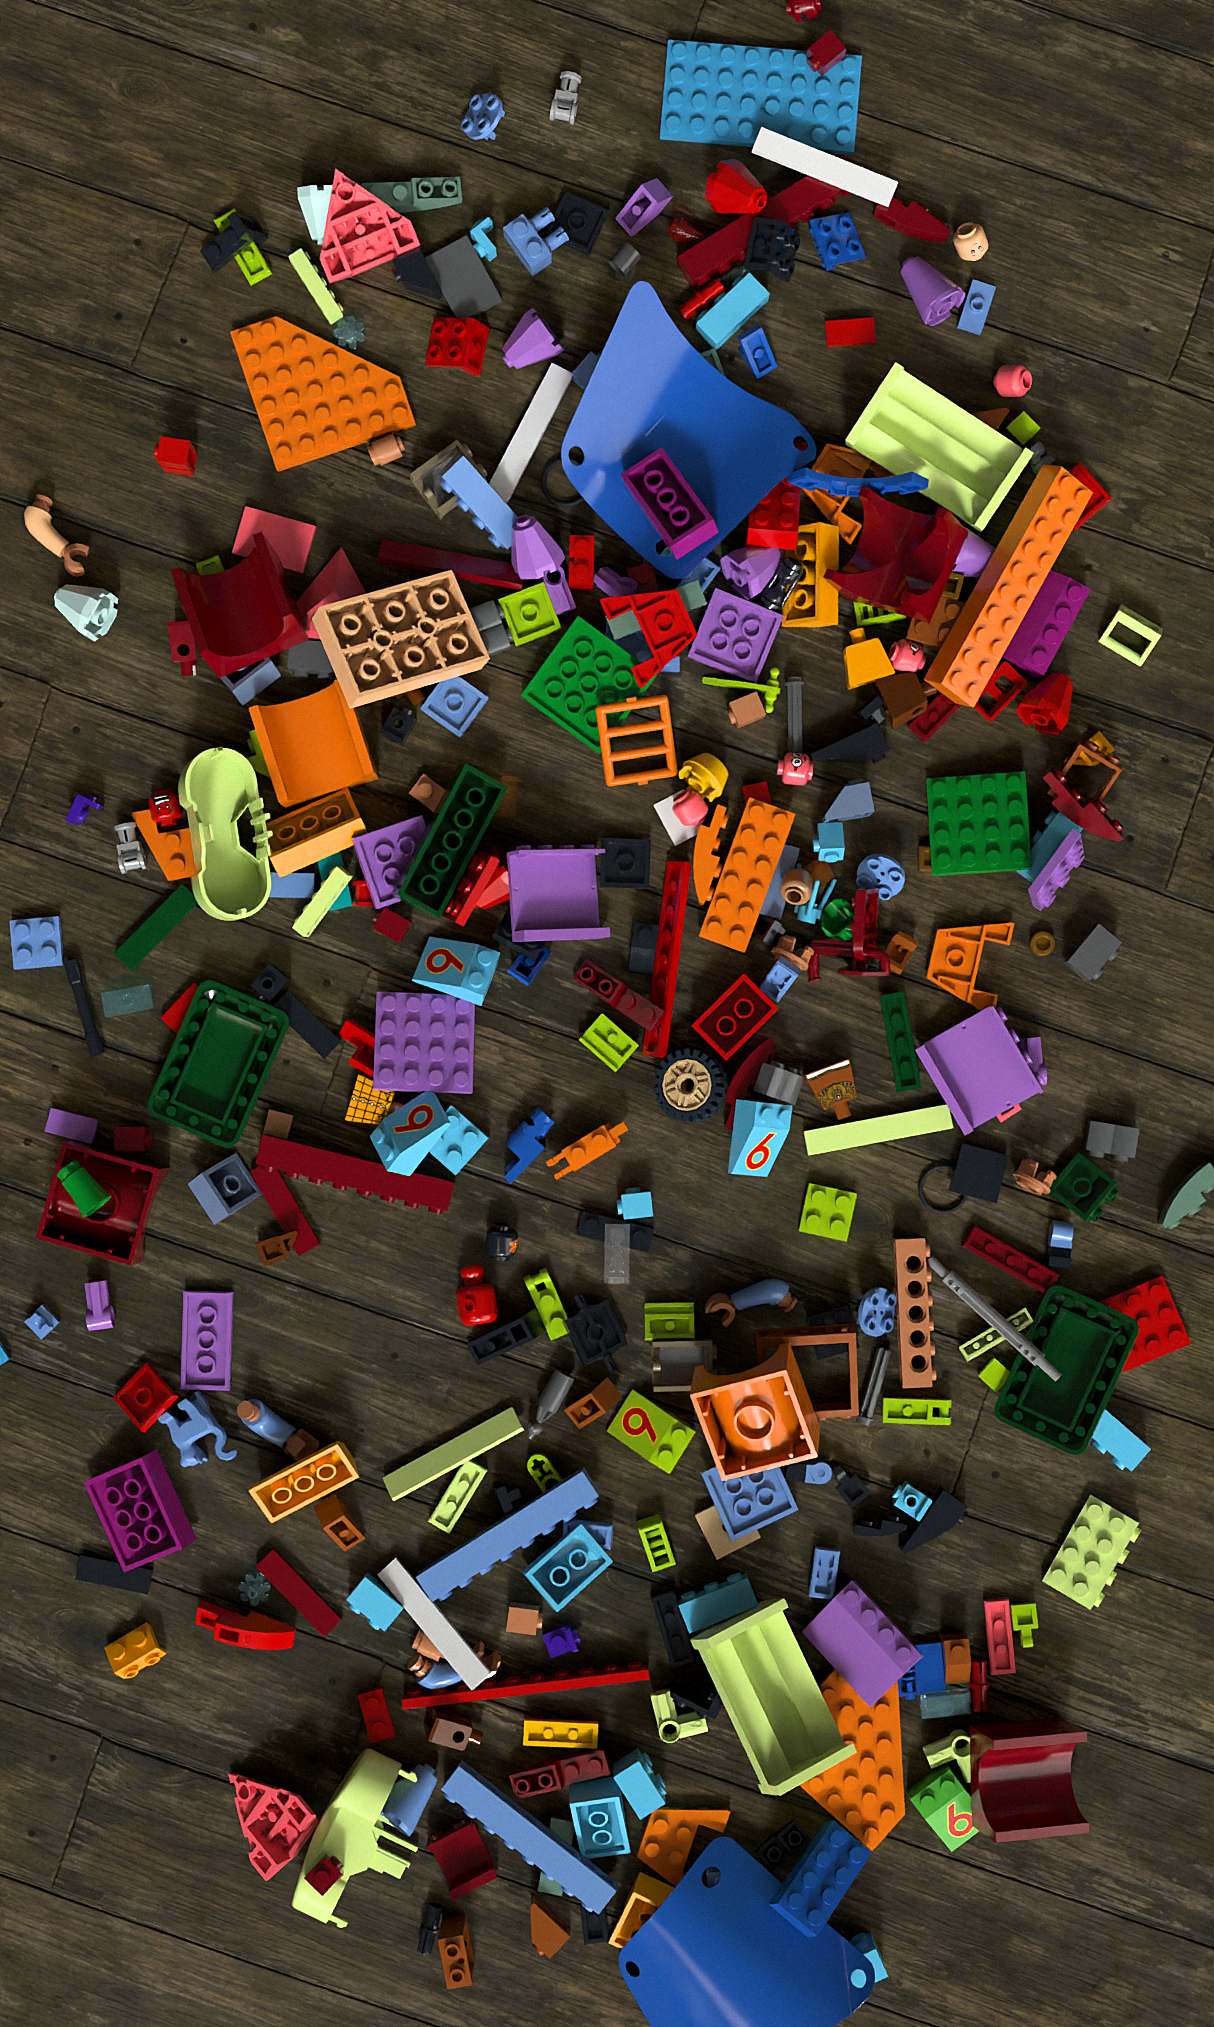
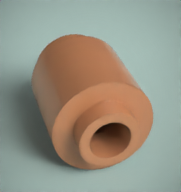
(386, 449)
(425, 1646)

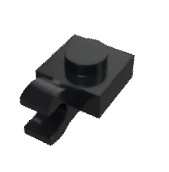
(850, 1487)

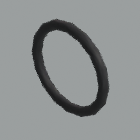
(544, 487)
(921, 1192)

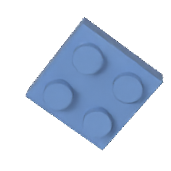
(454, 704)
(36, 943)

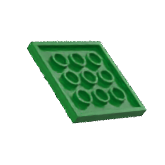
(580, 675)
(978, 824)

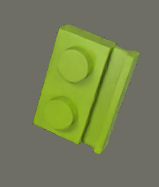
(608, 1042)
(669, 1321)

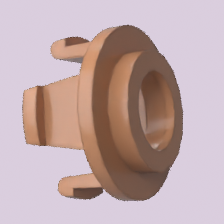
(785, 948)
(1025, 1177)

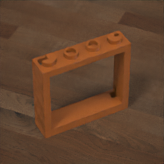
(812, 1336)

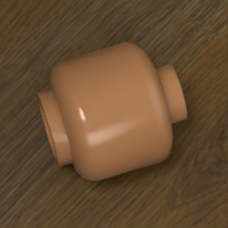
(797, 886)

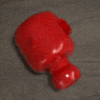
(476, 1299)

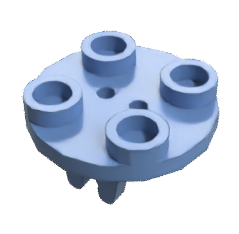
(482, 116)
(871, 870)
(876, 1311)

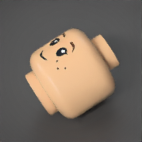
(970, 241)

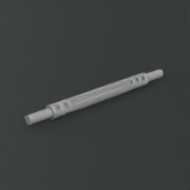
(995, 1319)

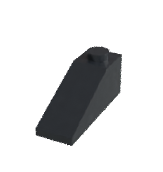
(857, 748)
(506, 1337)
(940, 1517)

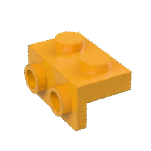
(134, 1651)

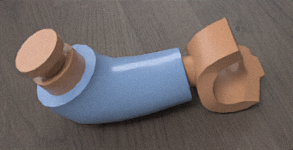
(764, 1292)
(276, 1430)
(439, 1675)

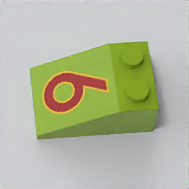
(651, 1431)

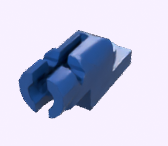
(526, 1144)

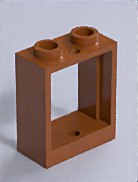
(1093, 750)
(456, 1956)

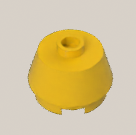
(705, 775)

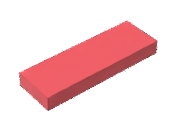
(999, 1636)

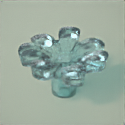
(349, 336)
(256, 1586)

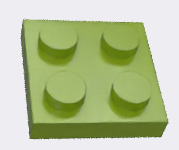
(529, 614)
(827, 1212)

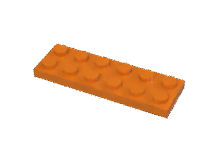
(747, 875)

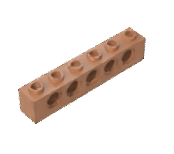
(903, 1249)

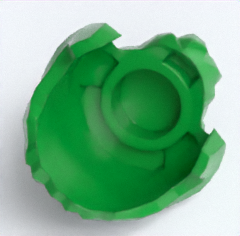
(837, 919)

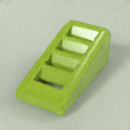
(861, 621)
(650, 1528)

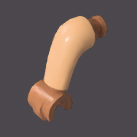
(39, 525)

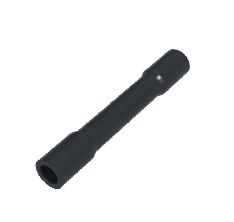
(76, 981)

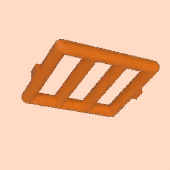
(605, 733)

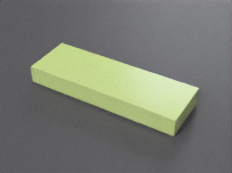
(457, 1495)

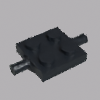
(594, 1332)

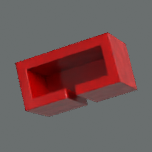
(176, 456)
(581, 562)

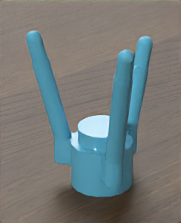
(809, 912)

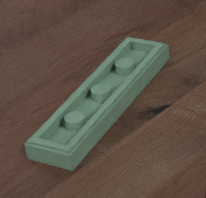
(627, 623)

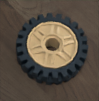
(673, 1080)

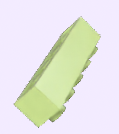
(316, 286)
(322, 901)
(992, 1337)

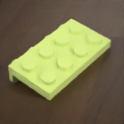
(1092, 1552)

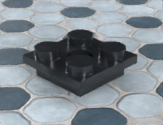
(831, 1317)

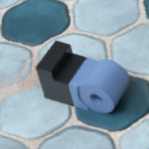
(1059, 1244)
(808, 1472)

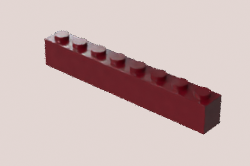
(731, 243)
(353, 1172)

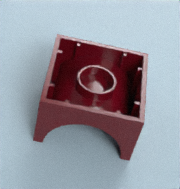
(242, 610)
(118, 1226)
(1024, 1779)

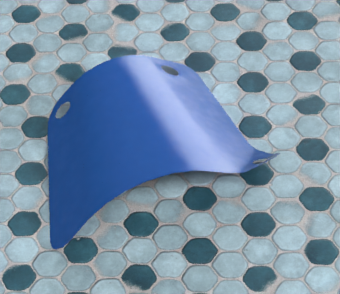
(713, 431)
(734, 1959)

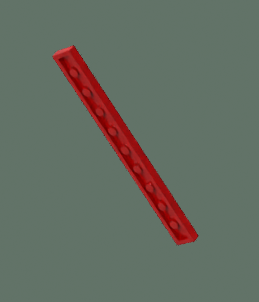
(535, 1684)

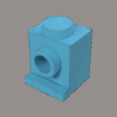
(921, 1502)

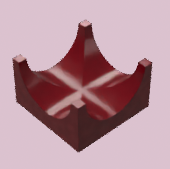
(900, 558)

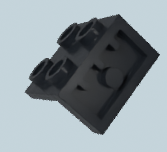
(772, 248)
(703, 1705)

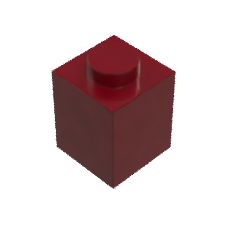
(825, 53)
(391, 925)
(132, 1138)

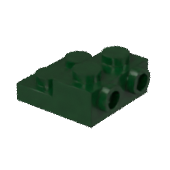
(1084, 1188)

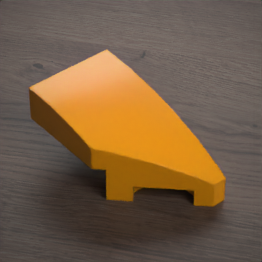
(1105, 747)

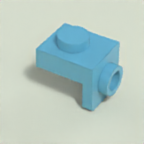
(483, 245)

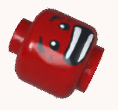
(165, 807)

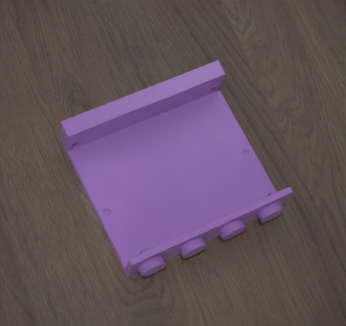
(554, 893)
(980, 1068)

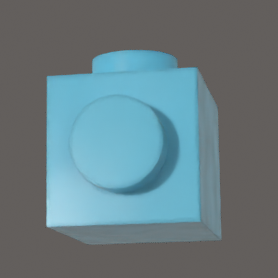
(829, 842)
(635, 1204)

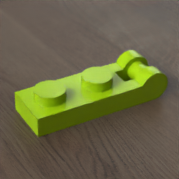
(547, 1303)
(915, 1411)

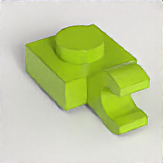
(1024, 1619)

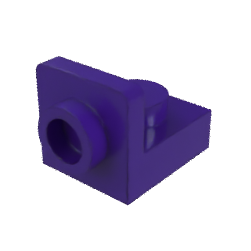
(78, 811)
(561, 1640)

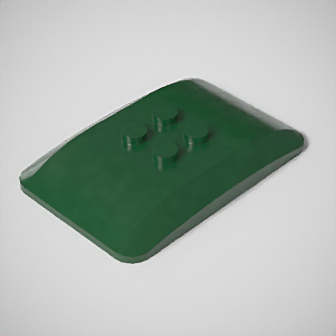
(218, 1064)
(1089, 1349)

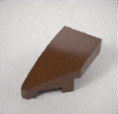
(276, 1247)

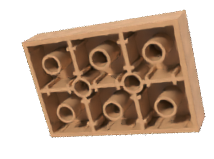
(400, 638)

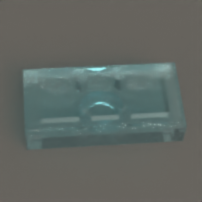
(127, 1000)
(945, 1703)

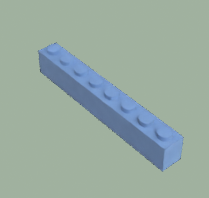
(507, 1535)
(529, 1837)

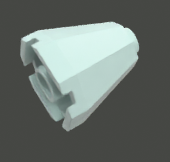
(315, 206)
(87, 608)

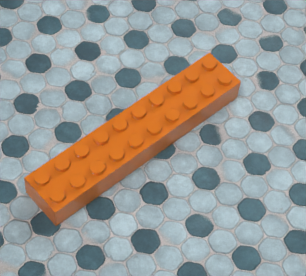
(1008, 585)

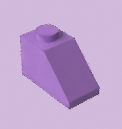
(643, 206)

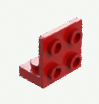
(458, 344)

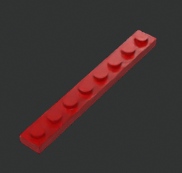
(667, 954)

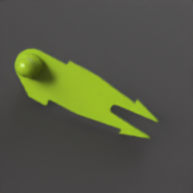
(770, 689)

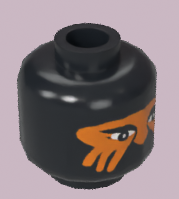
(501, 1242)

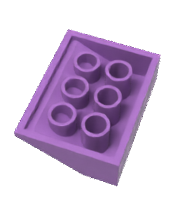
(862, 1643)

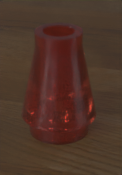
(684, 232)

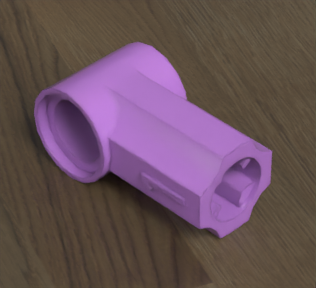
(614, 584)
(559, 593)
(1034, 1049)
(99, 1312)

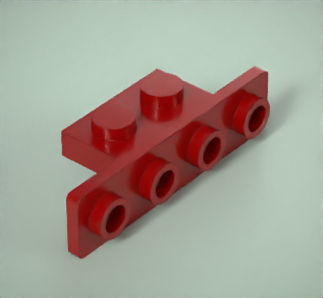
(365, 1041)

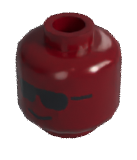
(804, 9)

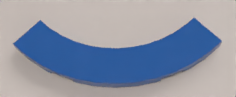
(850, 487)

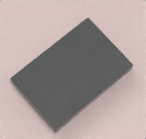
(463, 279)

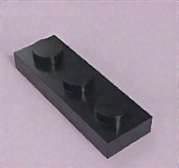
(593, 1227)

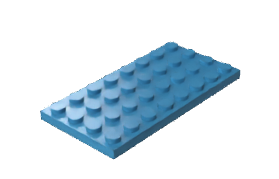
(734, 90)

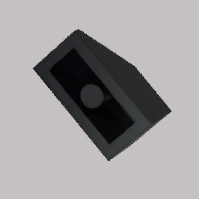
(415, 274)
(643, 948)

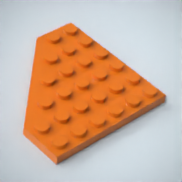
(315, 393)
(868, 1786)

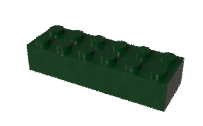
(449, 840)

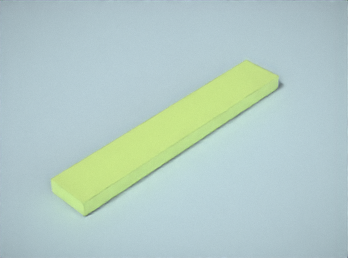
(878, 1129)
(453, 1453)

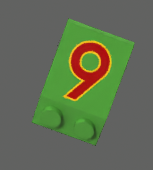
(945, 1805)

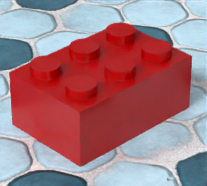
(775, 518)
(734, 1017)

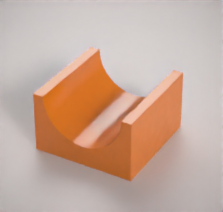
(313, 746)
(756, 1416)

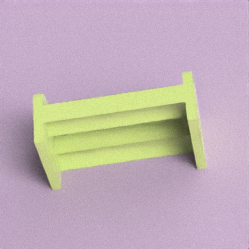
(925, 433)
(772, 1697)

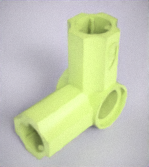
(665, 1713)
(945, 1751)

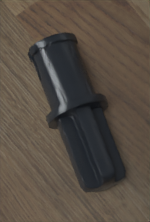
(429, 1928)

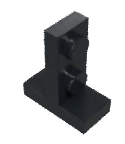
(233, 240)

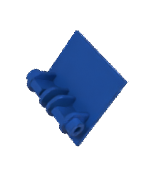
(836, 240)
(926, 1674)

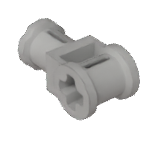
(566, 101)
(129, 848)

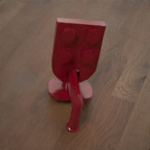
(864, 941)

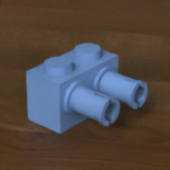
(526, 243)

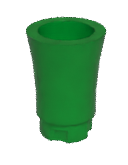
(83, 1188)

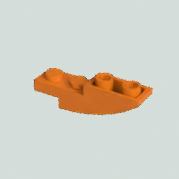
(704, 863)

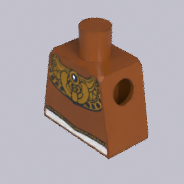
(833, 1087)

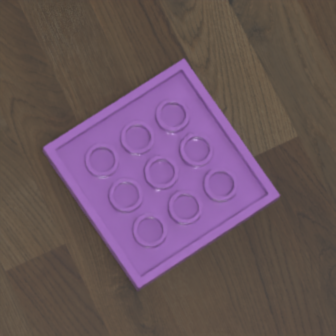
(423, 1043)

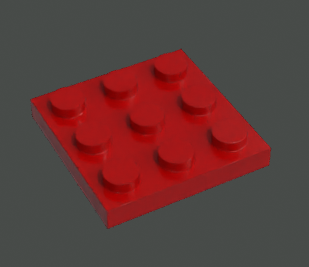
(470, 887)
(1157, 1317)

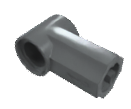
(624, 262)

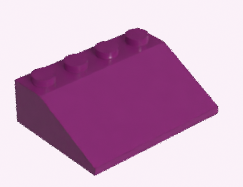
(1045, 624)
(140, 1511)

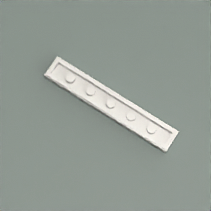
(824, 167)
(530, 431)
(434, 1624)

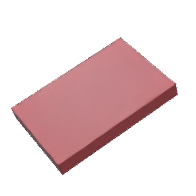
(286, 536)

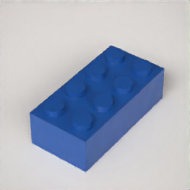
(820, 1879)

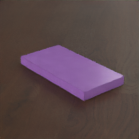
(207, 1340)

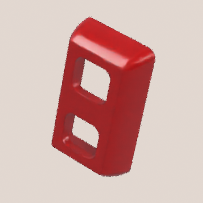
(1002, 699)

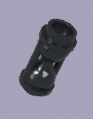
(787, 573)

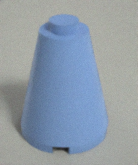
(409, 1799)

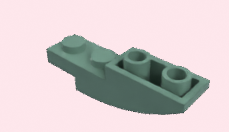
(418, 193)
(1187, 1196)

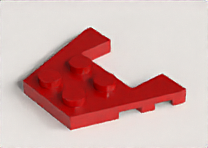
(662, 623)

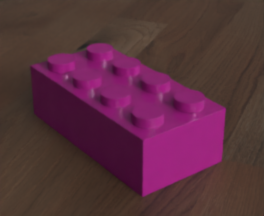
(669, 503)

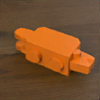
(588, 1148)

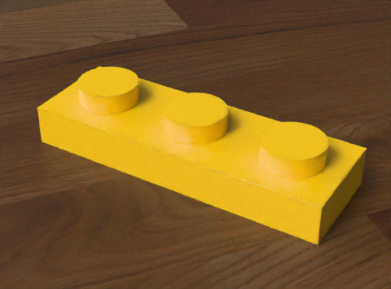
(560, 1733)

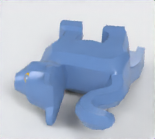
(198, 1424)

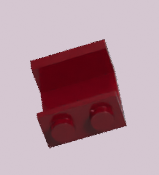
(462, 1857)

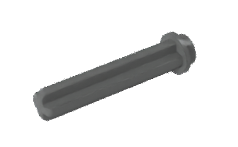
(794, 714)
(873, 1386)

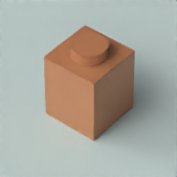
(745, 710)
(524, 1618)

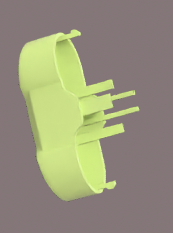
(216, 793)
(351, 1833)

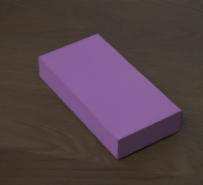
(72, 1125)

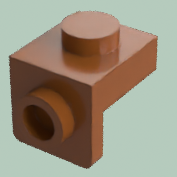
(900, 950)

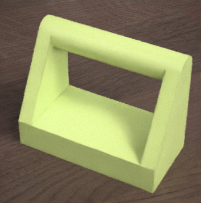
(1136, 623)

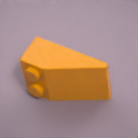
(640, 1905)

